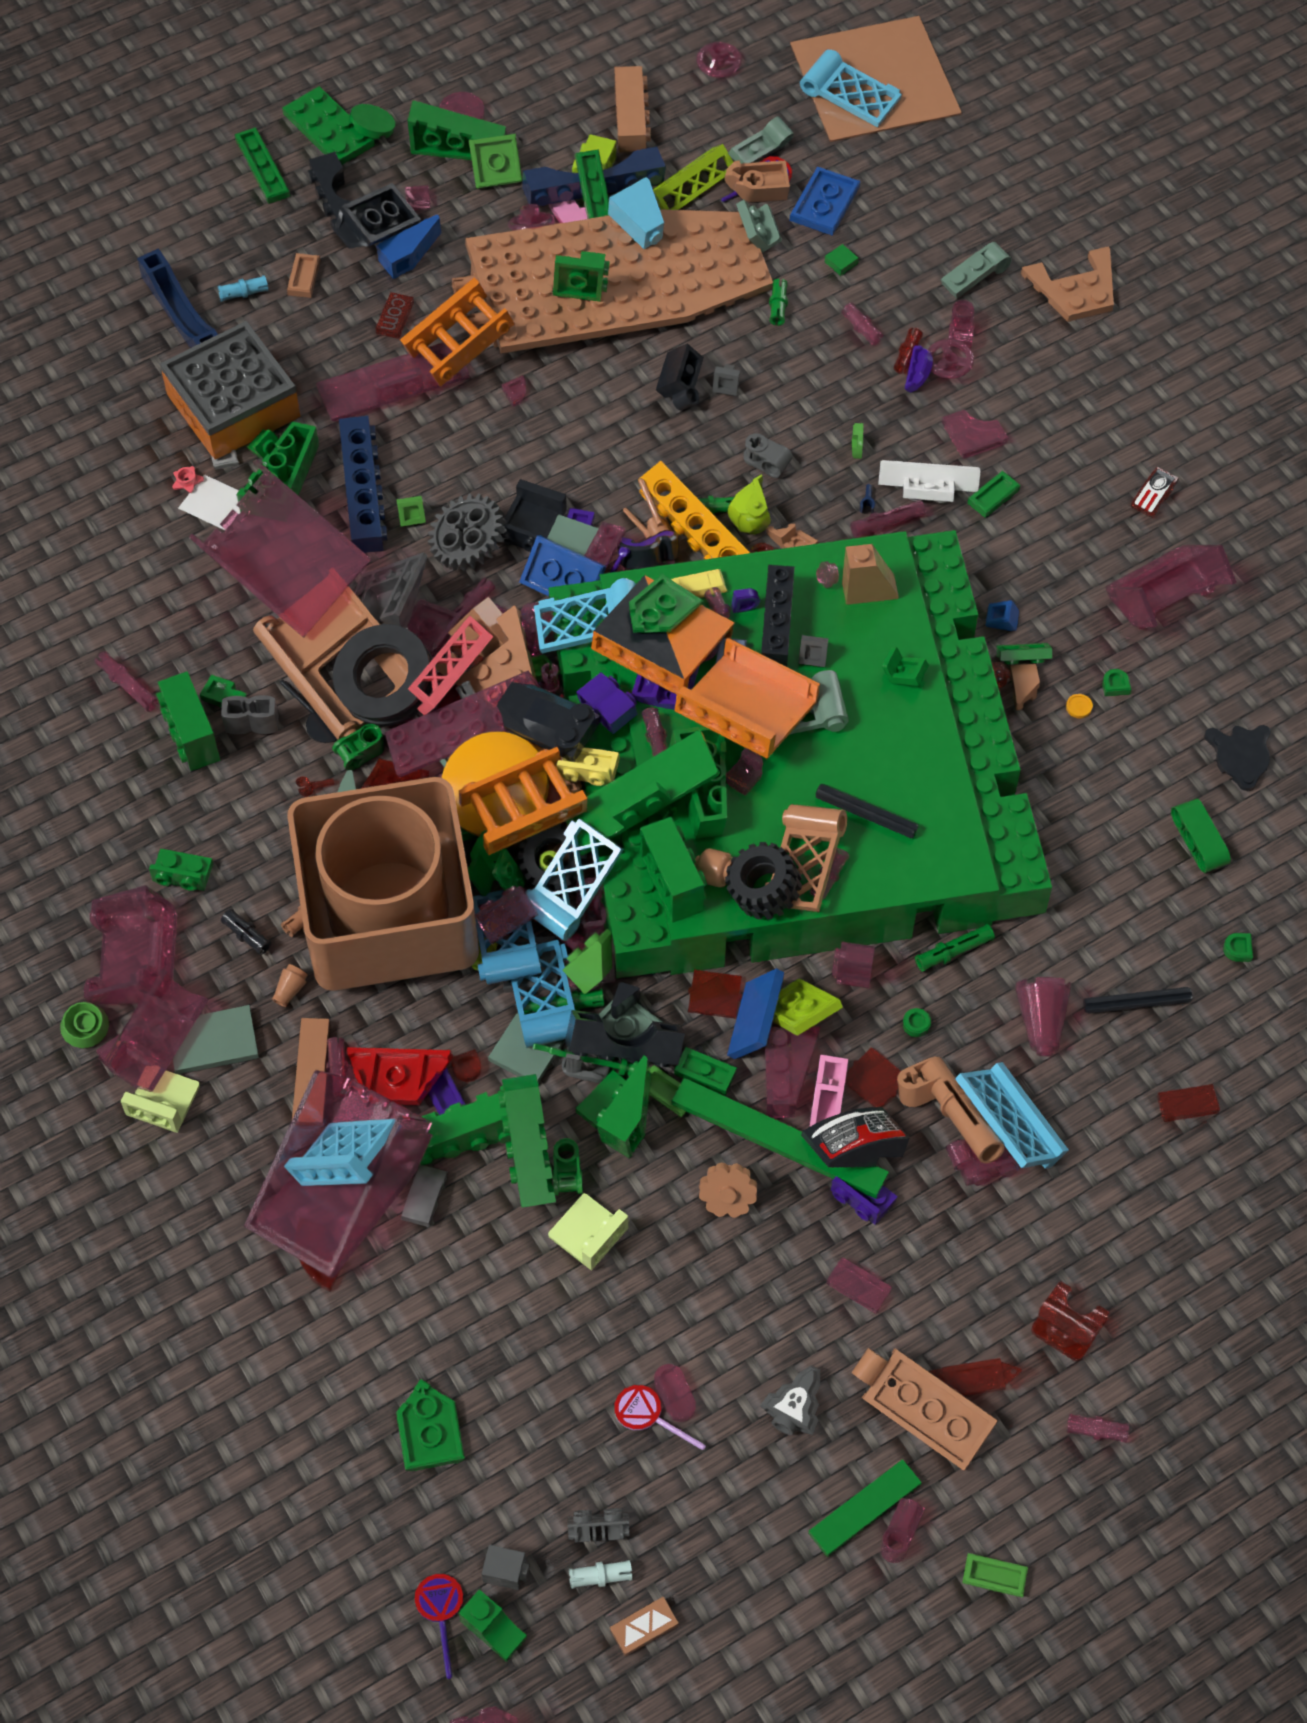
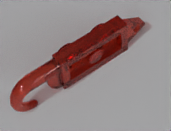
(977, 1376)

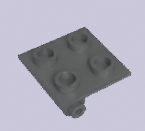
(613, 1517)

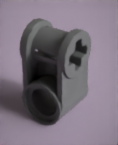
(767, 457)

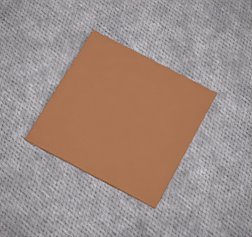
(894, 55)

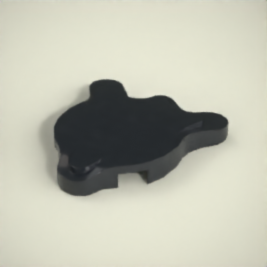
(1241, 754)

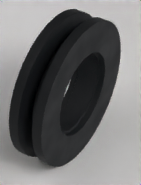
(359, 652)

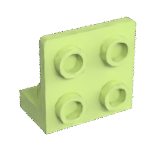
(166, 1104)
(589, 1230)

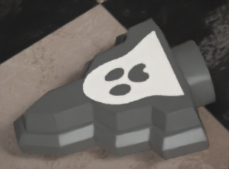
(795, 1403)

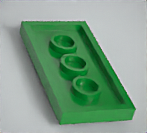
(327, 125)

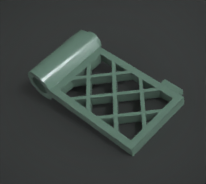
(830, 705)

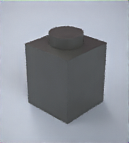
(505, 1567)

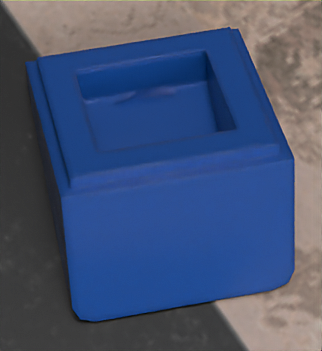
(1002, 616)

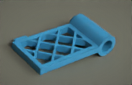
(510, 960)
(549, 1024)

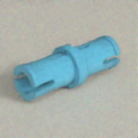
(243, 288)

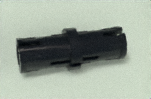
(257, 942)

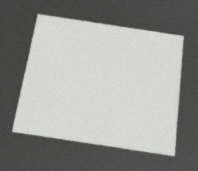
(211, 501)

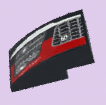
(856, 1138)

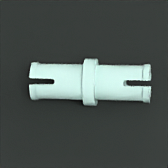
(600, 1574)

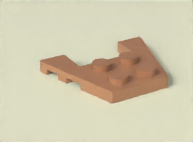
(1077, 294)
(504, 662)

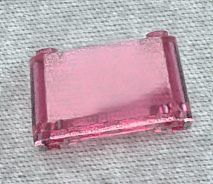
(135, 944)

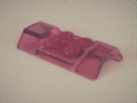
(154, 1033)

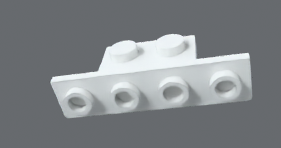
(929, 480)

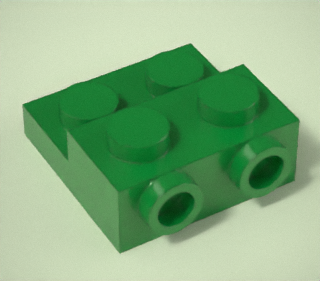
(581, 276)

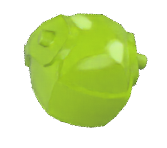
(749, 508)

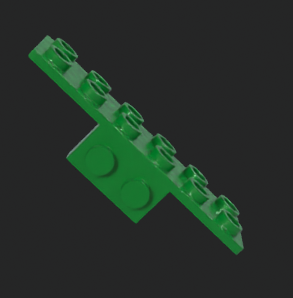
(648, 788)

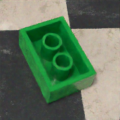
(187, 721)
(672, 868)

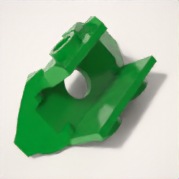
(483, 869)

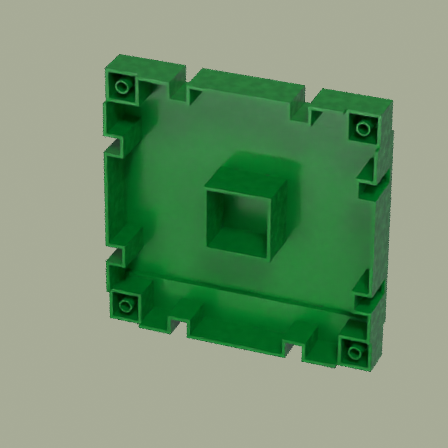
(916, 751)

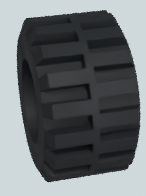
(528, 858)
(752, 865)

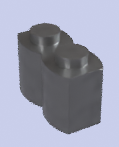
(252, 714)

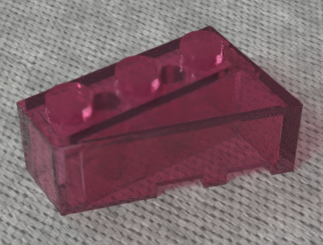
(786, 1069)

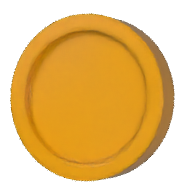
(1079, 706)

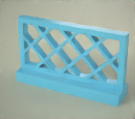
(1024, 1118)
(337, 1153)

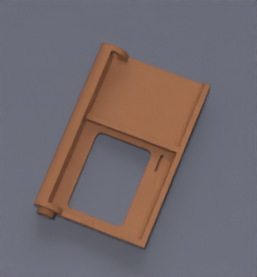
(306, 656)

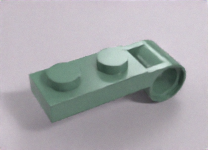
(764, 143)
(976, 268)

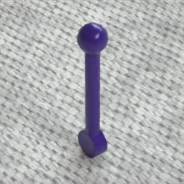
(623, 552)

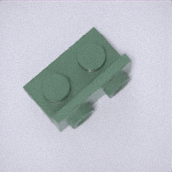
(759, 225)

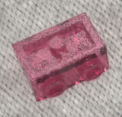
(605, 543)
(506, 914)

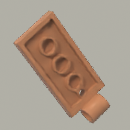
(925, 1406)

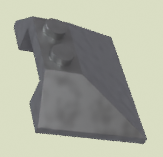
(392, 590)

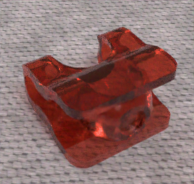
(1066, 1329)

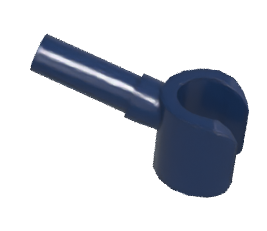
(868, 501)

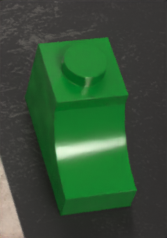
(492, 1625)

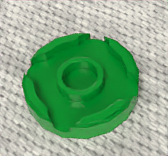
(372, 121)

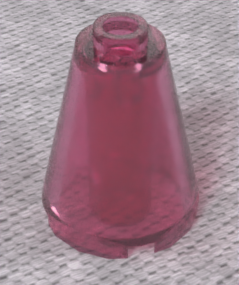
(1043, 1011)

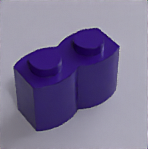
(608, 701)

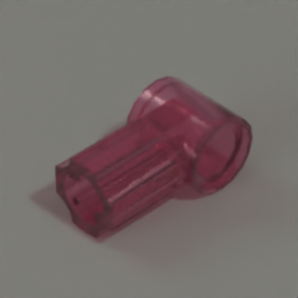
(902, 1529)

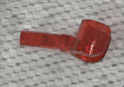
(309, 786)

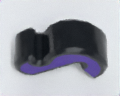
(651, 550)

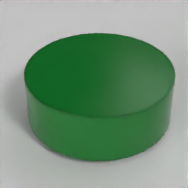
(916, 1022)

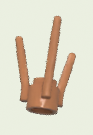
(656, 523)

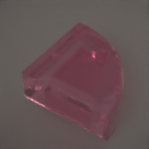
(515, 390)

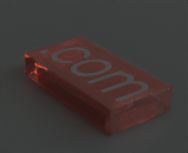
(394, 315)

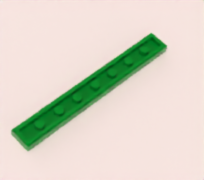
(770, 1135)

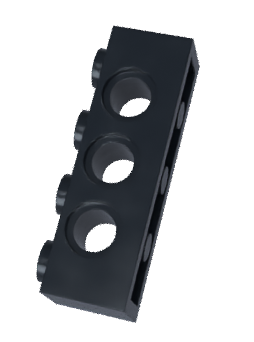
(778, 613)

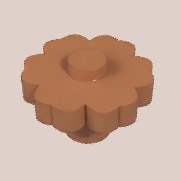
(728, 1190)

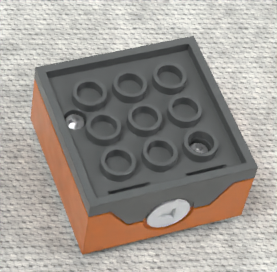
(230, 389)

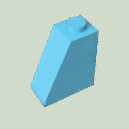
(638, 213)

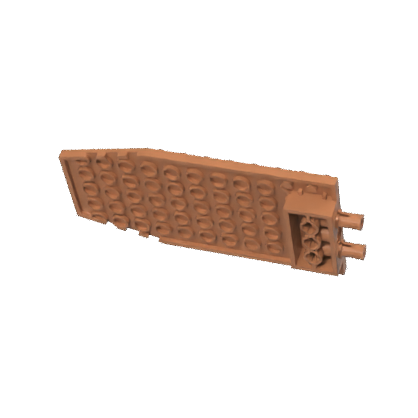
(689, 272)

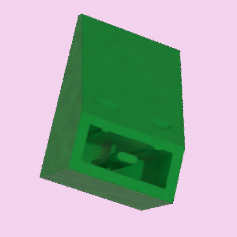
(625, 1120)

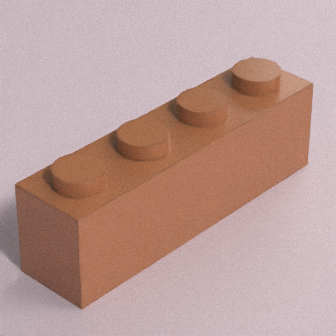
(631, 109)

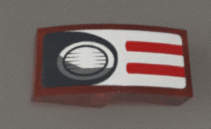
(1154, 492)

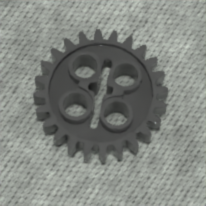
(467, 532)

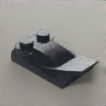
(374, 217)
(547, 719)

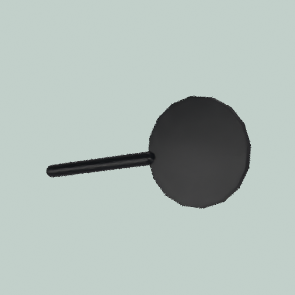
(315, 726)

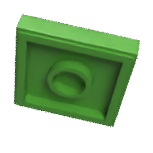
(495, 161)

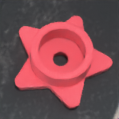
(186, 473)

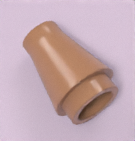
(289, 984)

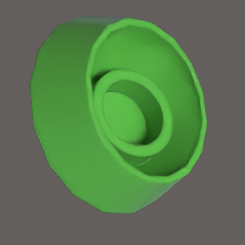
(84, 1025)

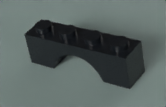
(328, 177)
(659, 1042)

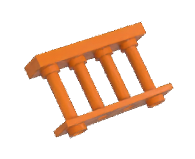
(446, 316)
(523, 825)

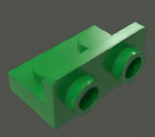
(181, 870)

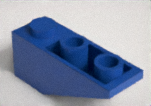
(407, 248)

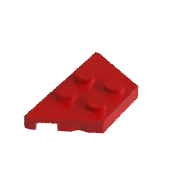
(399, 1073)

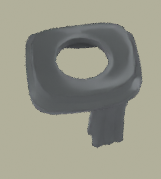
(572, 1067)

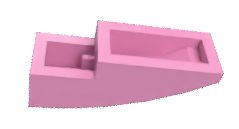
(829, 1088)

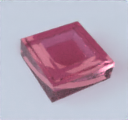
(418, 197)

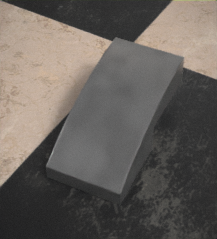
(424, 1195)

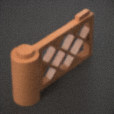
(818, 825)

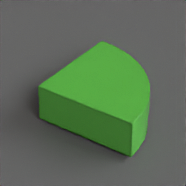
(857, 440)

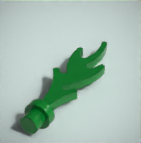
(623, 1067)

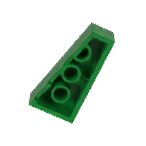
(446, 132)
(289, 459)
(708, 802)
(465, 1128)
(528, 1140)

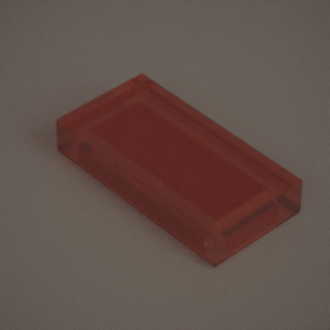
(1188, 1103)

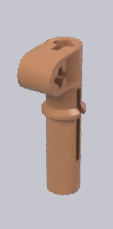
(939, 1083)

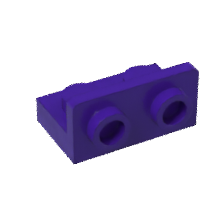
(865, 1206)

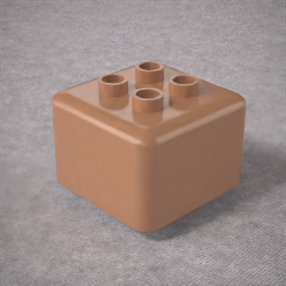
(383, 883)

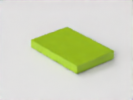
(803, 1006)

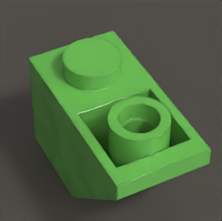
(592, 963)

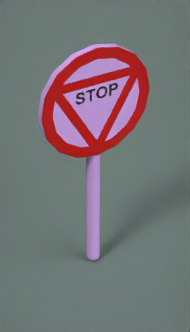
(640, 1408)

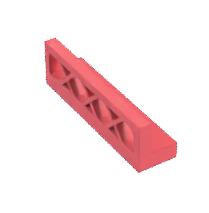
(453, 672)

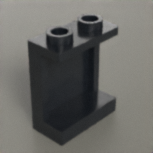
(532, 514)

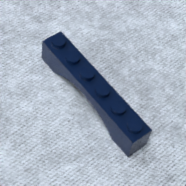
(551, 186)
(167, 290)

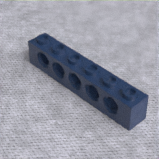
(361, 483)

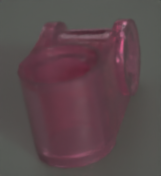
(961, 322)

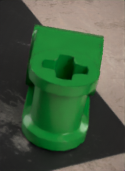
(358, 748)
(566, 1172)

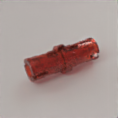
(906, 350)

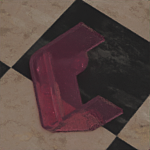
(1168, 580)

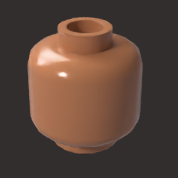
(714, 866)

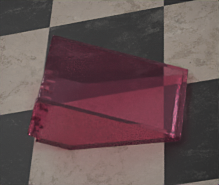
(285, 553)
(330, 1221)

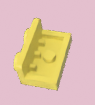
(591, 766)

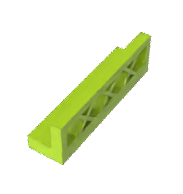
(689, 171)

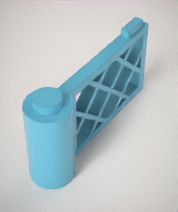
(827, 74)
(613, 597)
(558, 913)

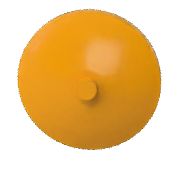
(482, 758)

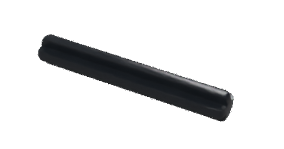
(866, 810)
(1137, 1000)

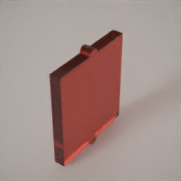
(714, 994)
(873, 1078)

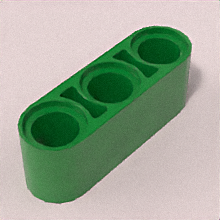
(1200, 835)

